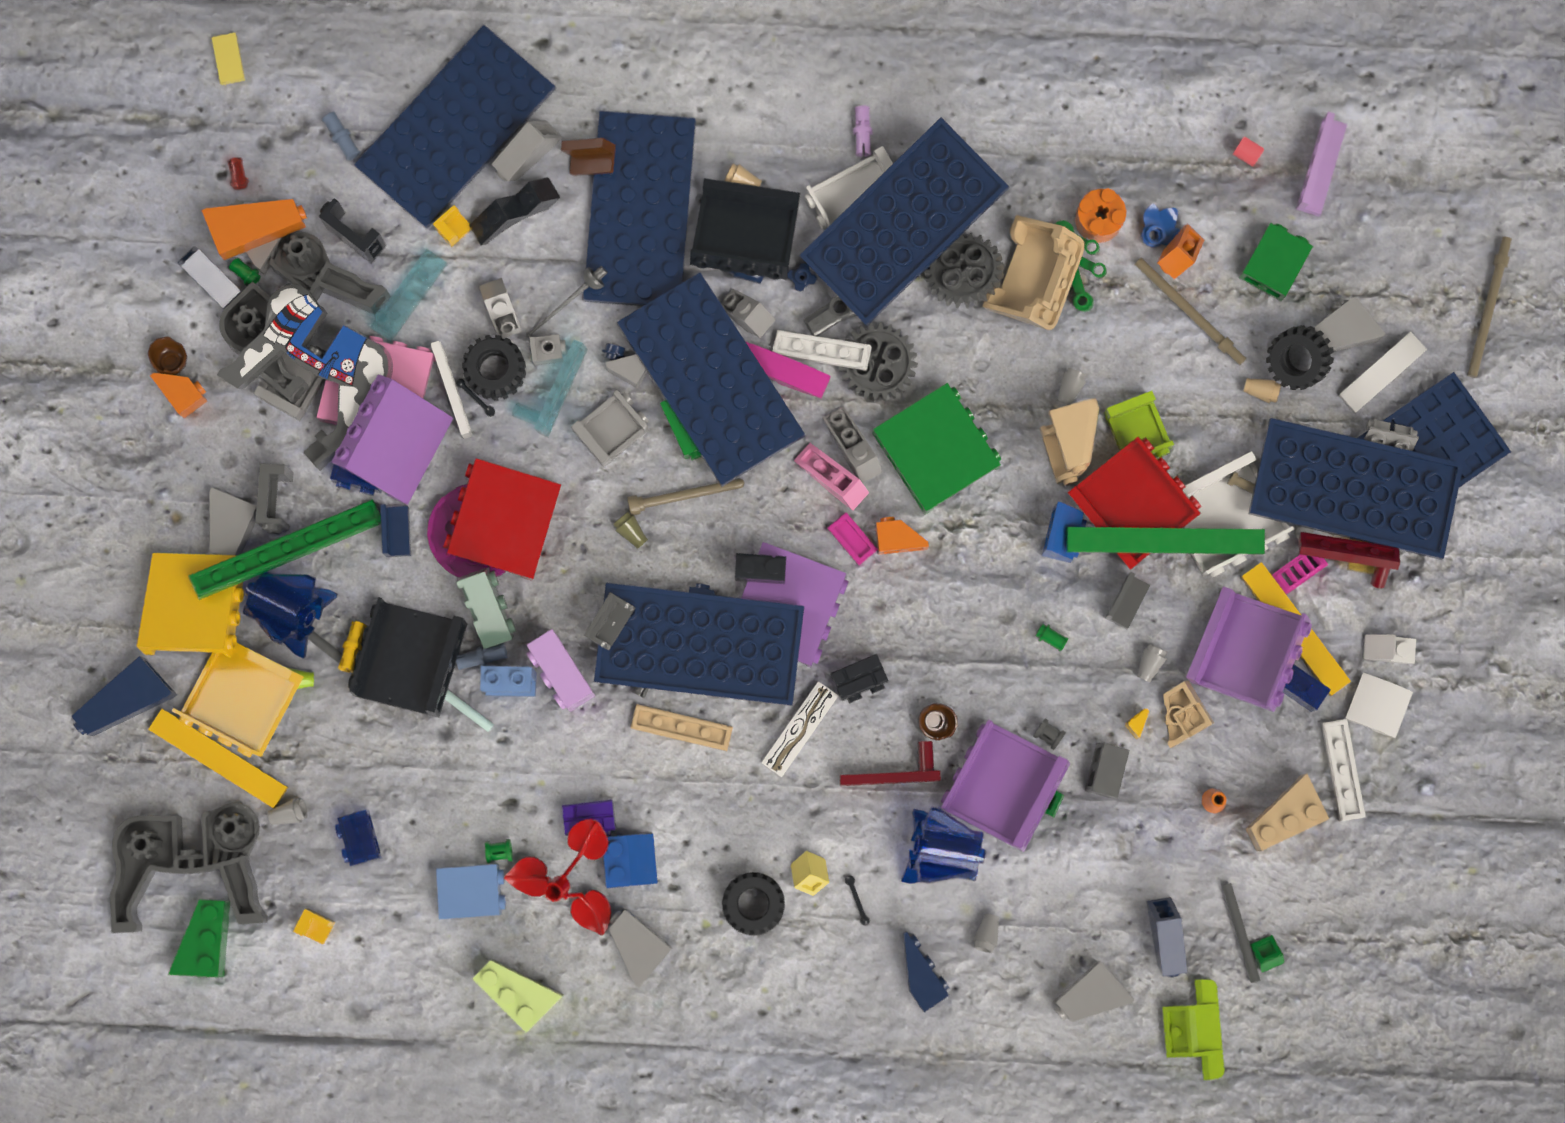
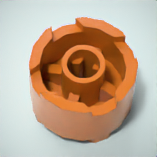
(1104, 202)

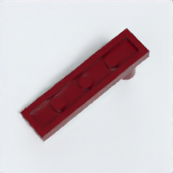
(1352, 551)
(925, 774)

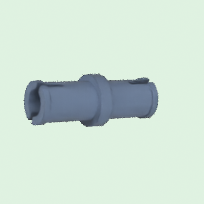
(341, 136)
(482, 656)

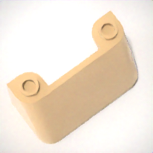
(1038, 273)
(1071, 439)

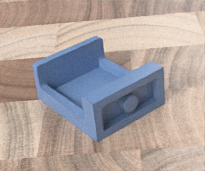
(508, 681)
(470, 891)

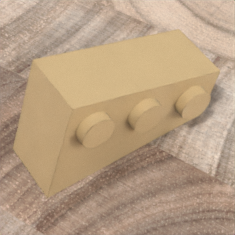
(1288, 815)

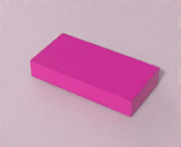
(852, 539)

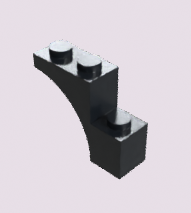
(507, 211)

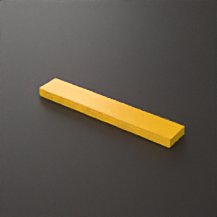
(1314, 652)
(218, 758)

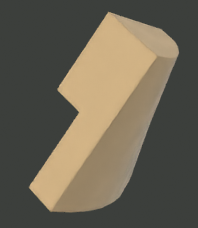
(1185, 713)

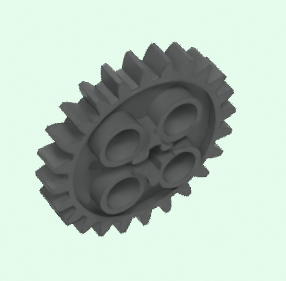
(965, 289)
(898, 368)

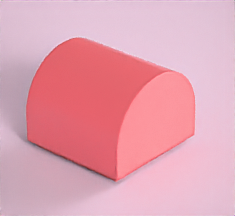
(1248, 151)

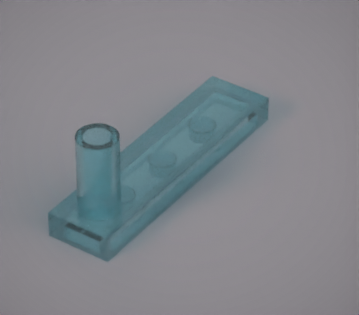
(408, 295)
(546, 418)

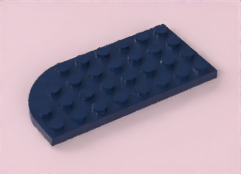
(1451, 427)

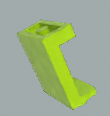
(1138, 418)

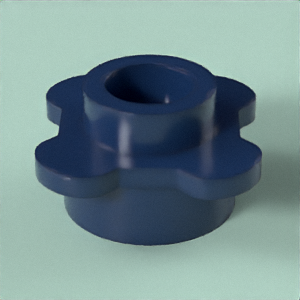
(801, 284)

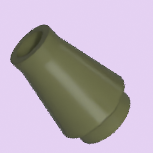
(630, 529)

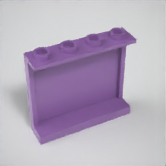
(392, 439)
(805, 585)
(1249, 650)
(1004, 785)

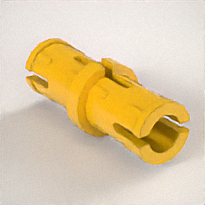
(352, 646)

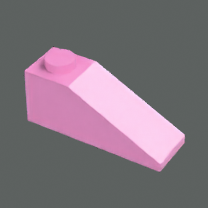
(832, 476)

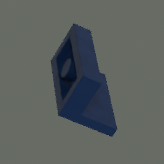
(395, 531)

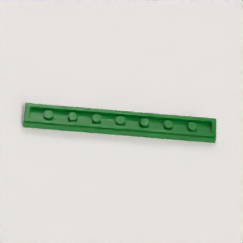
(1165, 540)
(285, 549)

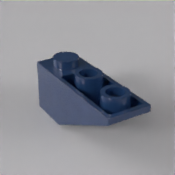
(922, 981)

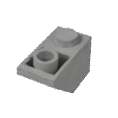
(500, 308)
(747, 313)

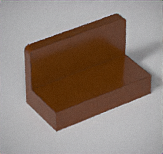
(590, 156)

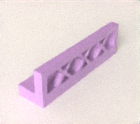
(1321, 165)

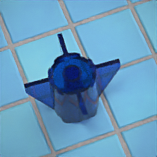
(287, 607)
(942, 849)

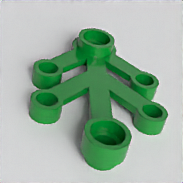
(1088, 265)

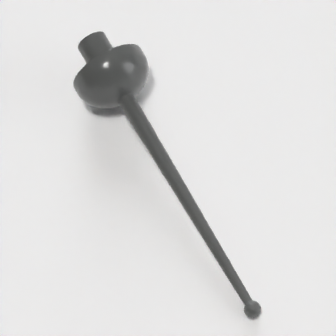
(592, 280)

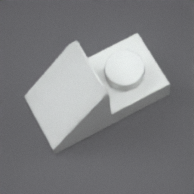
(1389, 649)

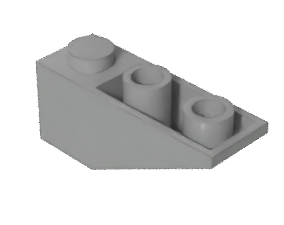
(853, 445)

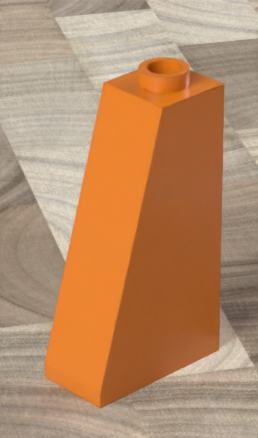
(252, 225)

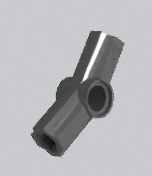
(826, 317)

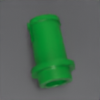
(244, 272)
(1051, 637)

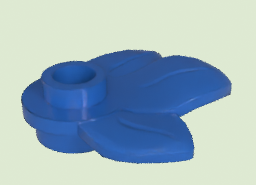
(1160, 222)

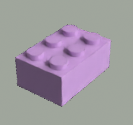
(559, 671)

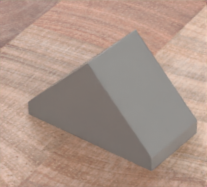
(628, 369)

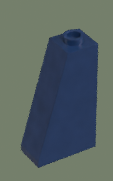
(124, 697)

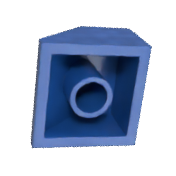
(1055, 542)
(630, 861)

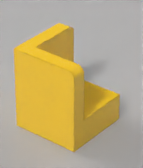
(452, 226)
(314, 926)

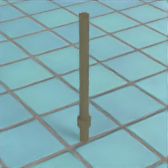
(1500, 262)
(1224, 344)

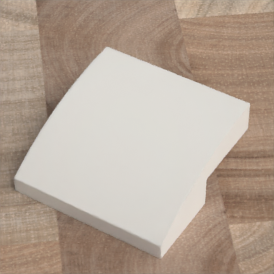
(1379, 705)

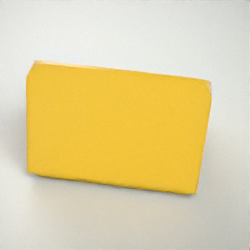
(1136, 723)

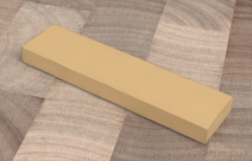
(681, 727)

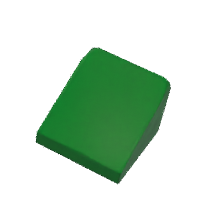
(1267, 953)

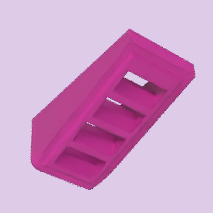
(1321, 563)

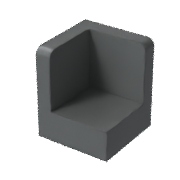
(319, 453)

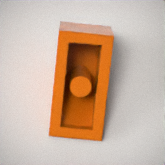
(1181, 252)
(181, 392)
(897, 537)

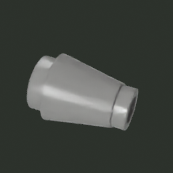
(1071, 385)
(1151, 662)
(289, 812)
(987, 934)

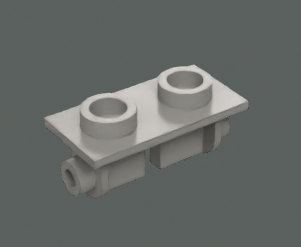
(1401, 437)

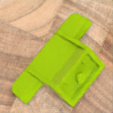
(1197, 1030)

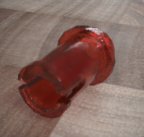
(238, 178)

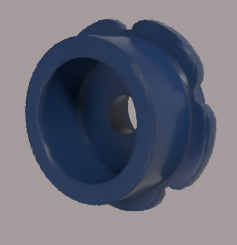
(613, 351)

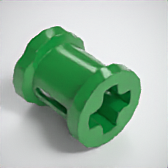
(498, 851)

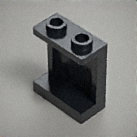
(368, 247)

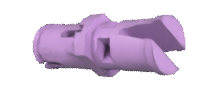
(862, 131)

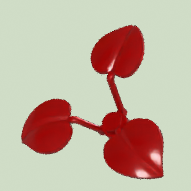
(531, 877)

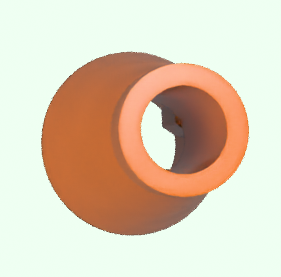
(1208, 800)

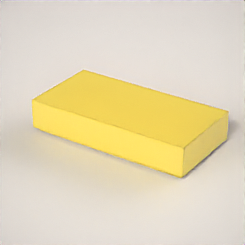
(228, 58)

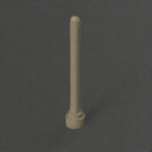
(638, 504)

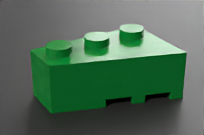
(204, 942)

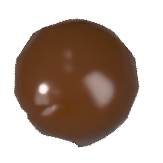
(167, 356)
(938, 721)

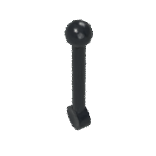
(490, 411)
(865, 920)

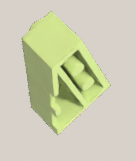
(516, 994)

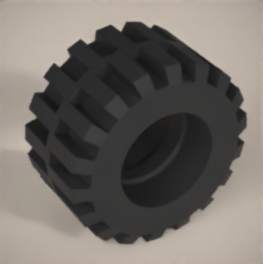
(494, 347)
(1317, 348)
(731, 909)

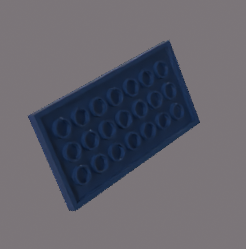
(455, 126)
(641, 207)
(904, 221)
(711, 379)
(1356, 488)
(704, 645)

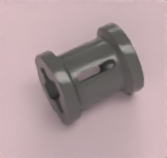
(1049, 734)

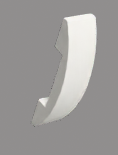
(1382, 372)

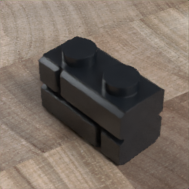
(760, 568)
(860, 678)

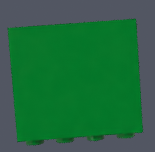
(936, 447)

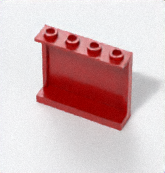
(1135, 493)
(502, 518)

